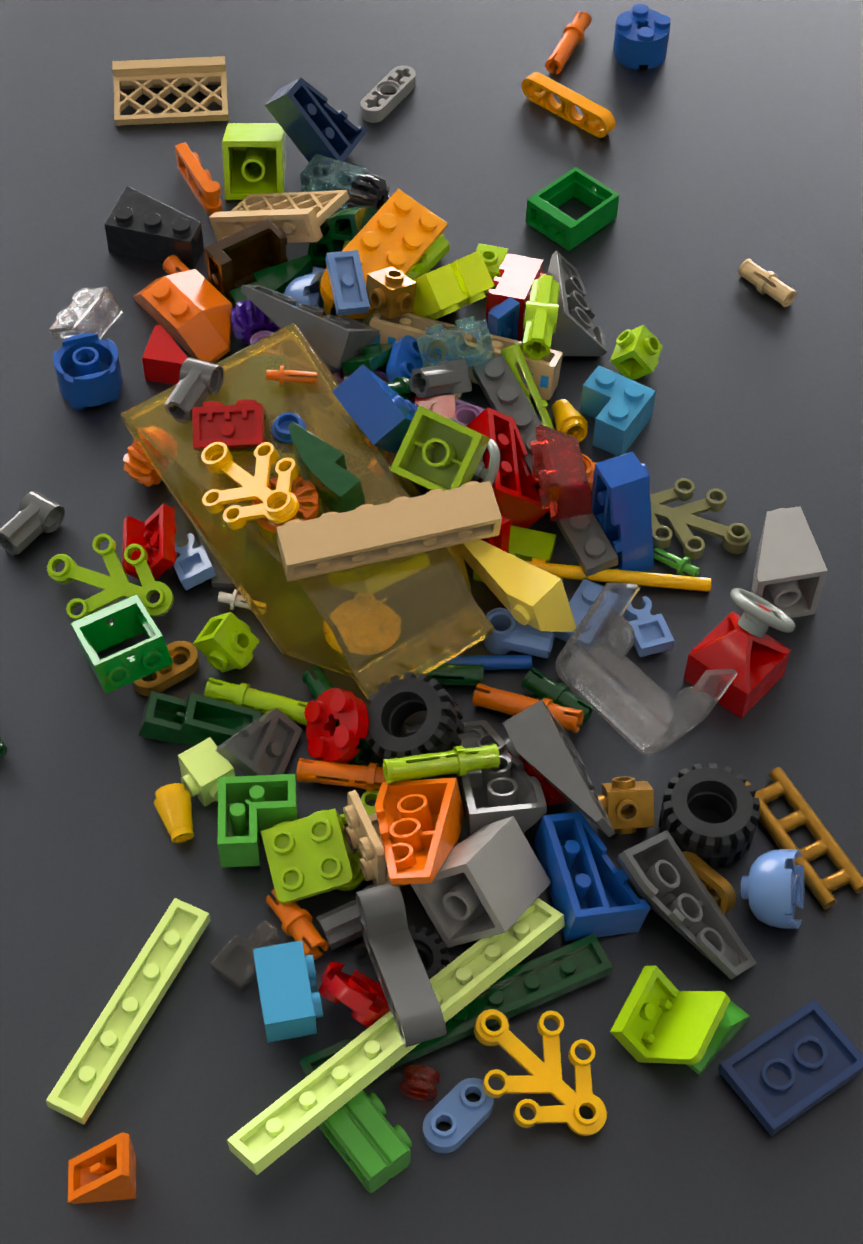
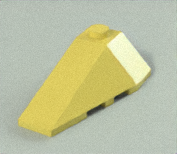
(524, 589)

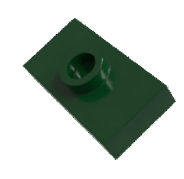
(372, 356)

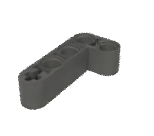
(399, 965)

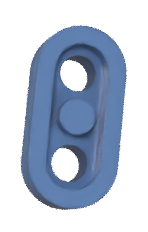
(460, 1113)

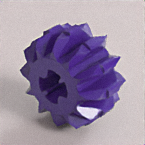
(248, 320)

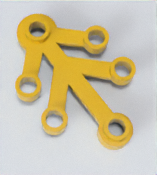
(276, 505)
(544, 1076)

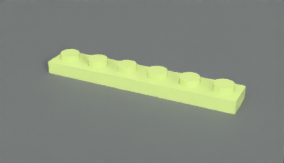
(128, 1011)

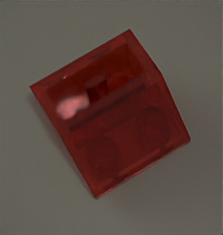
(560, 474)

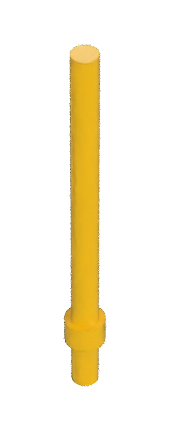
(626, 576)

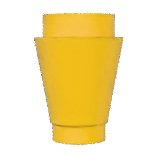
(569, 420)
(175, 810)

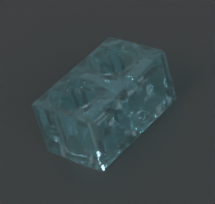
(329, 175)
(455, 344)

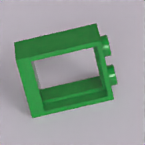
(558, 226)
(129, 620)

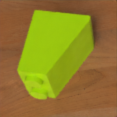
(253, 159)

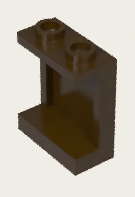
(243, 253)

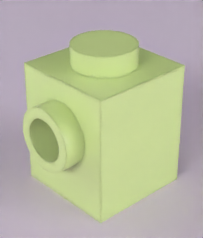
(201, 768)

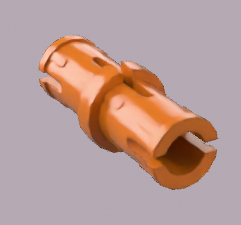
(298, 924)

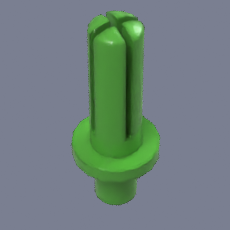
(682, 565)

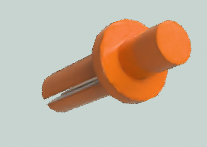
(291, 376)

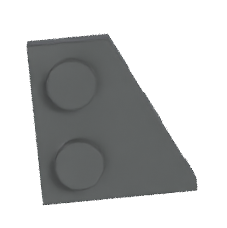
(263, 745)

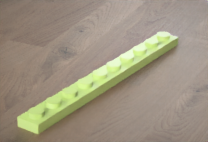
(381, 1046)

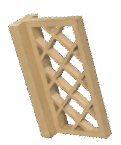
(170, 75)
(294, 212)

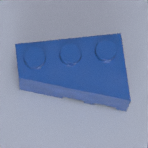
(376, 408)
(624, 510)
(585, 880)

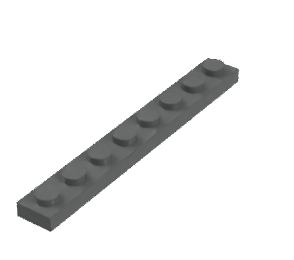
(507, 397)

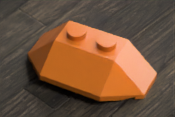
(190, 313)

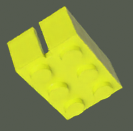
(451, 287)

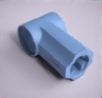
(514, 636)

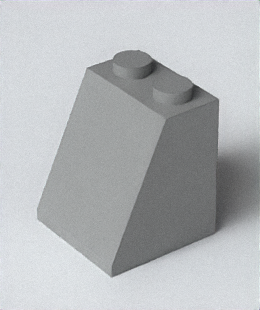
(789, 564)
(483, 884)

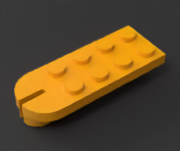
(392, 237)

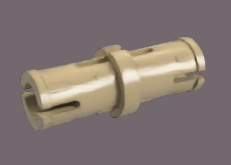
(773, 287)

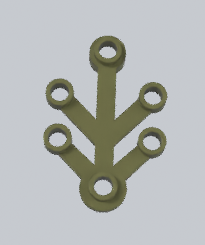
(681, 518)

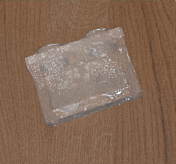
(89, 312)

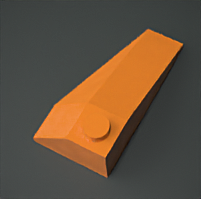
(418, 827)

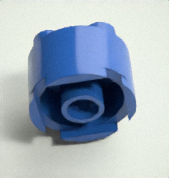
(641, 37)
(88, 370)

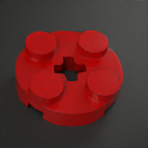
(336, 743)
(356, 992)

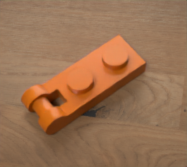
(198, 179)

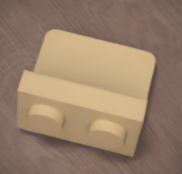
(365, 835)

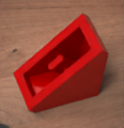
(162, 358)

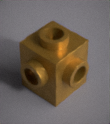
(391, 292)
(628, 804)

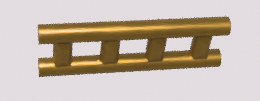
(824, 845)

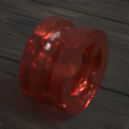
(420, 1082)

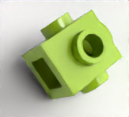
(636, 352)
(227, 642)

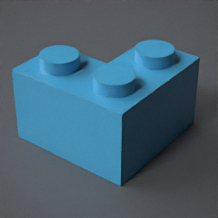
(618, 407)
(287, 991)

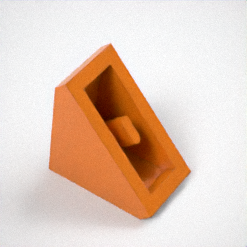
(103, 1172)

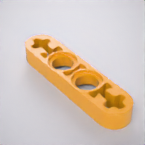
(595, 118)

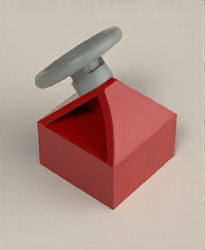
(745, 647)

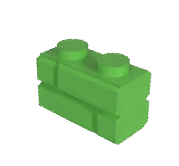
(368, 1140)

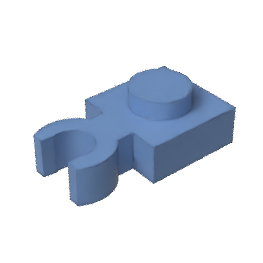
(193, 563)
(650, 630)

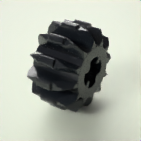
(368, 191)

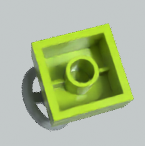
(444, 453)

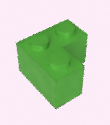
(249, 807)

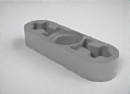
(399, 81)

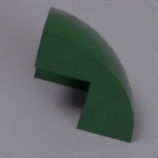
(337, 229)

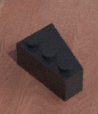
(152, 230)

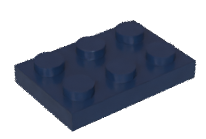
(792, 1067)

